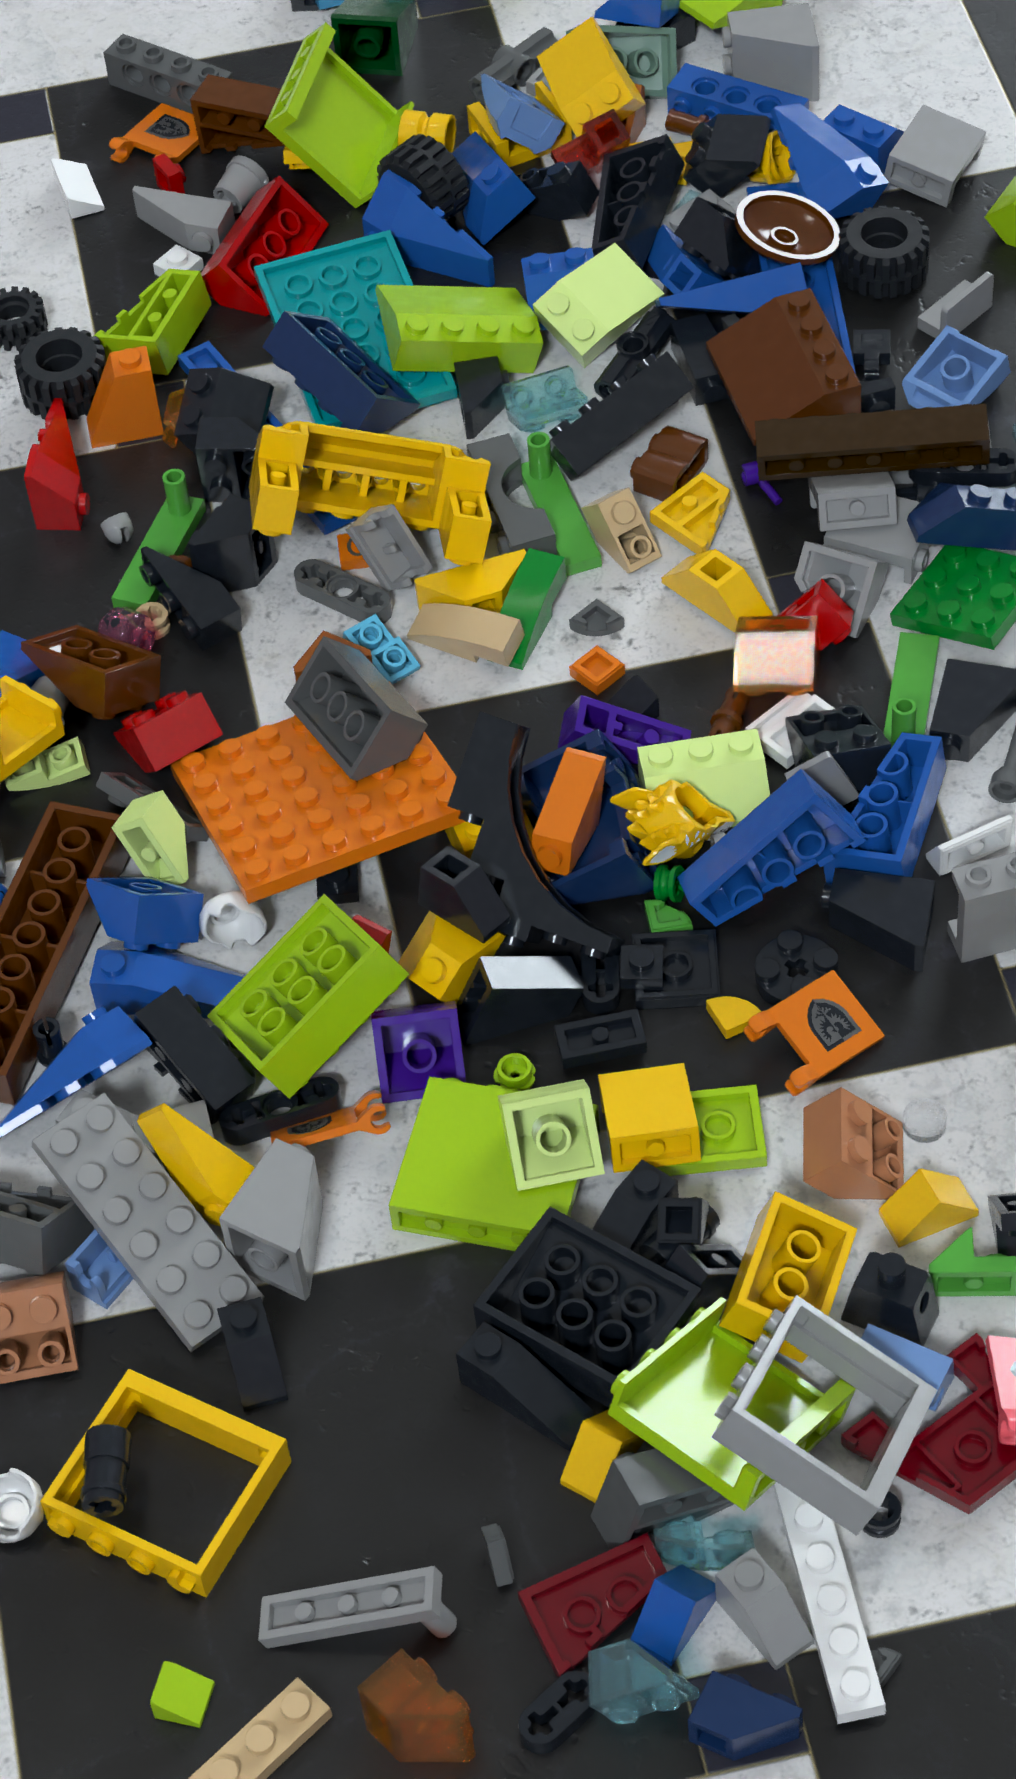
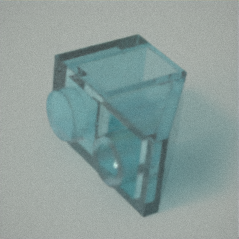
(633, 1683)

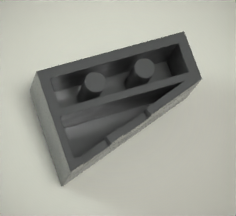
(39, 1228)
(646, 1494)

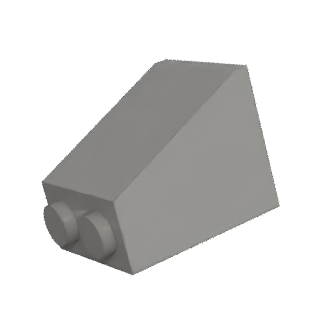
(774, 48)
(277, 1219)

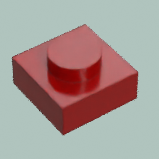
(168, 175)

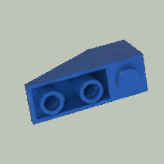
(676, 266)

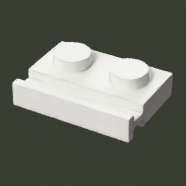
(772, 725)

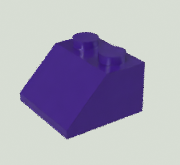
(416, 1045)

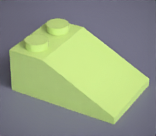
(596, 303)

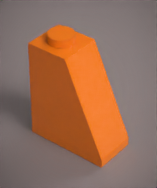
(125, 400)
(569, 811)

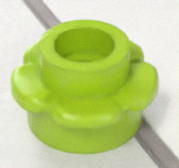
(515, 1065)

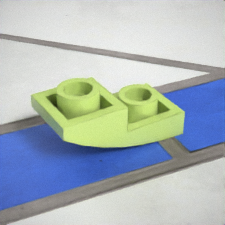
(51, 767)

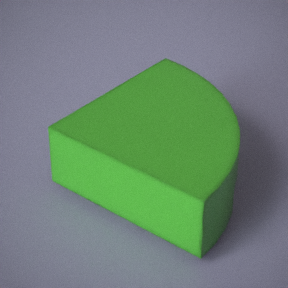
(665, 918)

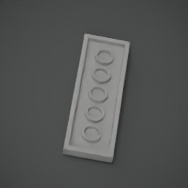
(145, 1219)

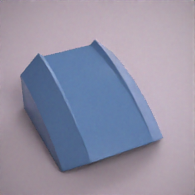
(519, 116)
(954, 372)

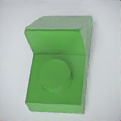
(961, 1274)

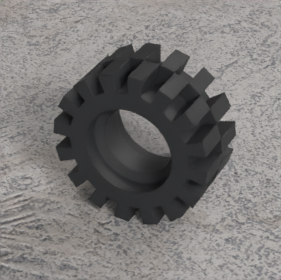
(31, 313)

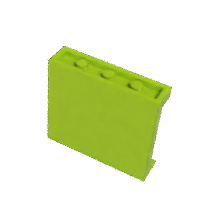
(334, 119)
(460, 1173)
(682, 1383)

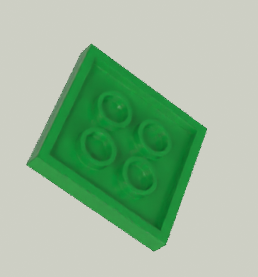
(962, 597)

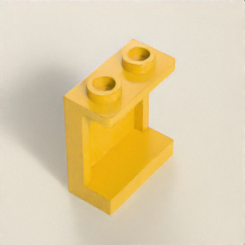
(507, 149)
(26, 725)
(650, 1117)

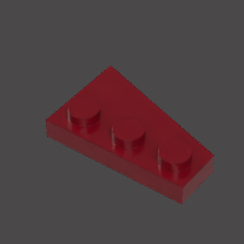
(590, 1601)

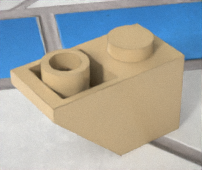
(622, 529)

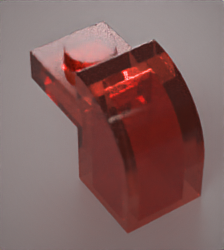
(598, 138)

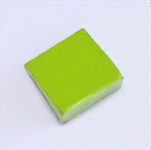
(181, 1695)

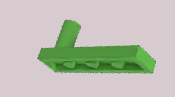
(550, 491)
(167, 535)
(911, 685)

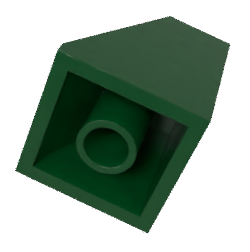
(375, 34)

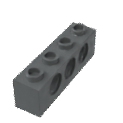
(156, 71)

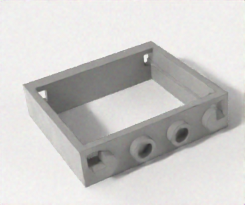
(858, 1365)

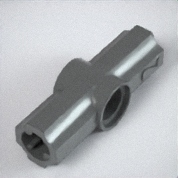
(514, 64)

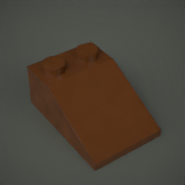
(97, 670)

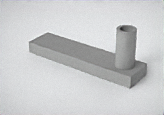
(356, 1608)

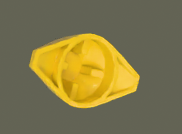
(774, 162)

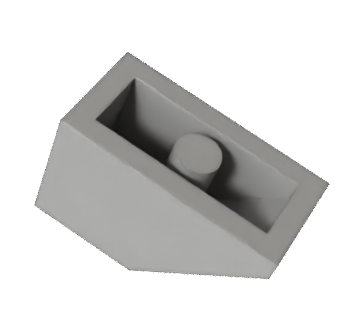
(762, 1608)

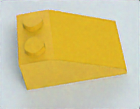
(588, 77)

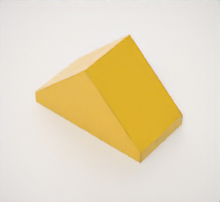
(926, 1206)
(594, 1449)

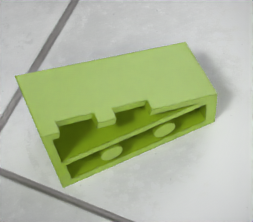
(162, 319)

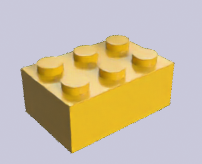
(787, 1255)

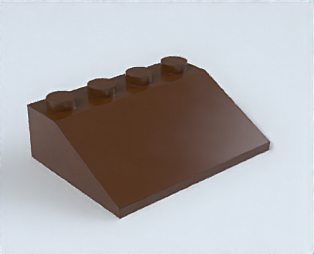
(785, 363)

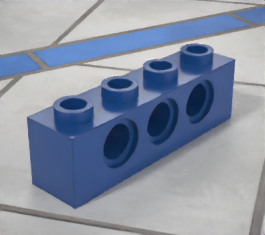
(713, 93)

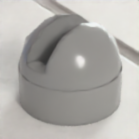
(118, 527)

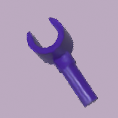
(750, 477)

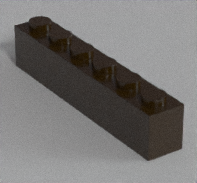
(872, 442)

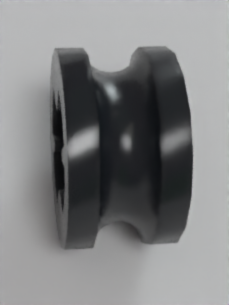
(888, 1526)

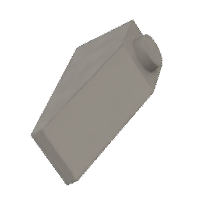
(188, 219)

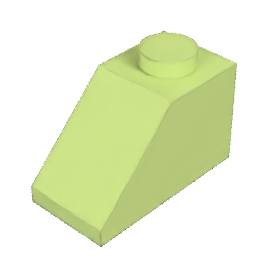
(155, 837)

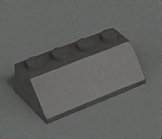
(354, 710)

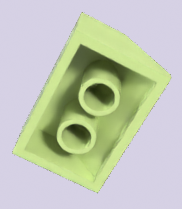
(722, 767)

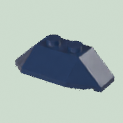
(966, 517)

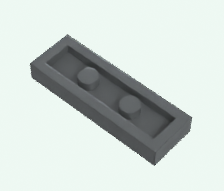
(124, 789)

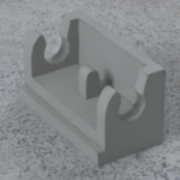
(388, 547)

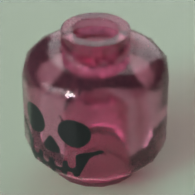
(129, 627)

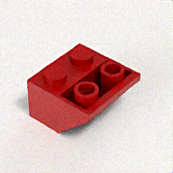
(169, 732)

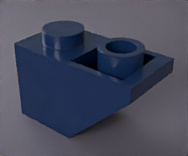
(741, 1719)

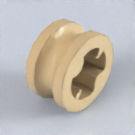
(159, 614)

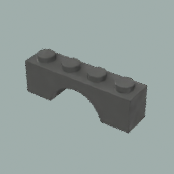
(514, 524)

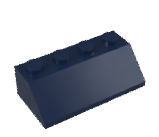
(338, 373)

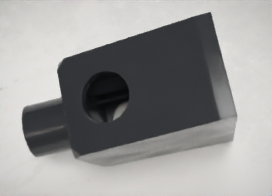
(893, 1298)

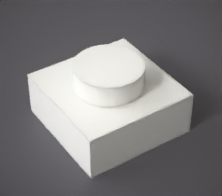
(178, 258)

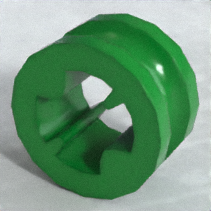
(667, 884)

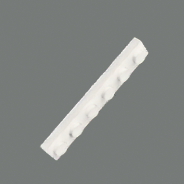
(831, 1609)

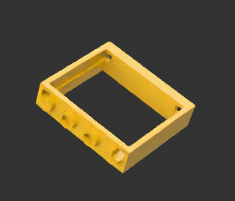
(199, 1420)

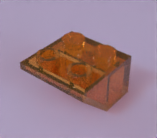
(776, 654)
(415, 1714)

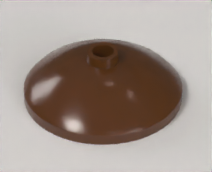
(787, 228)

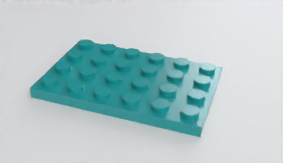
(341, 286)

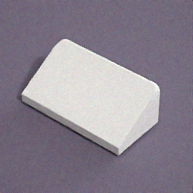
(76, 188)
(971, 846)

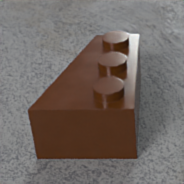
(233, 114)

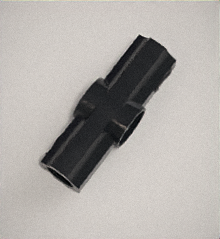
(634, 347)

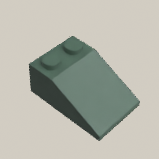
(646, 54)

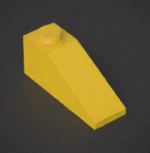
(196, 1161)

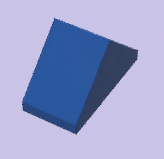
(673, 1612)

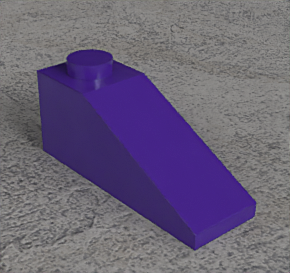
(621, 726)

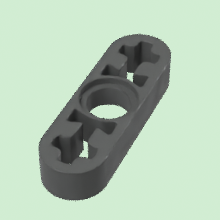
(334, 579)

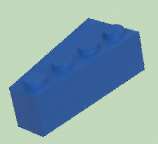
(896, 809)
(769, 848)

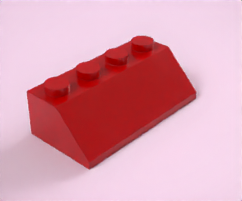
(270, 228)

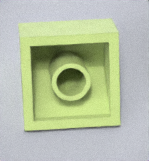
(551, 1134)

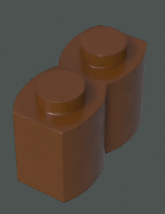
(669, 462)

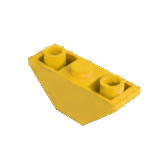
(472, 585)
(717, 587)

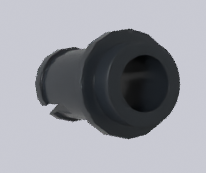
(49, 1041)

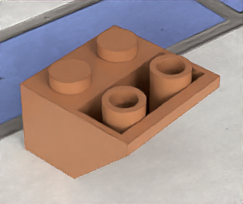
(851, 1148)
(36, 1328)

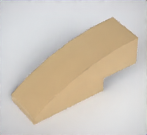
(468, 632)

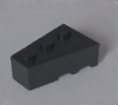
(194, 1053)

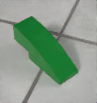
(532, 598)

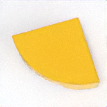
(731, 1014)

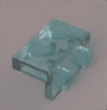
(543, 399)

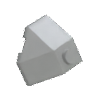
(851, 575)

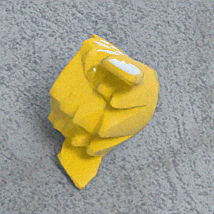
(665, 824)

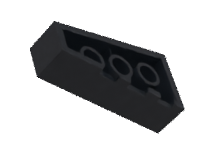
(635, 196)
(619, 415)

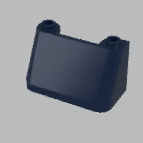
(613, 857)

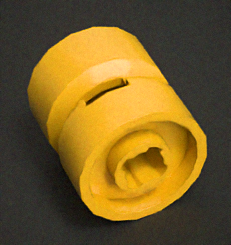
(438, 125)

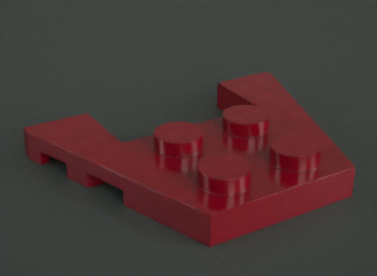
(961, 1451)

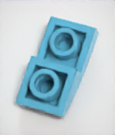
(388, 653)

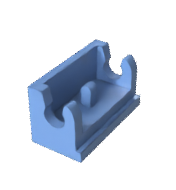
(97, 1271)
(923, 1362)

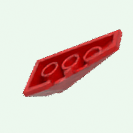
(54, 476)

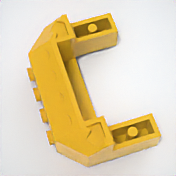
(447, 499)

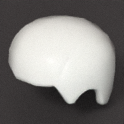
(231, 919)
(19, 1506)

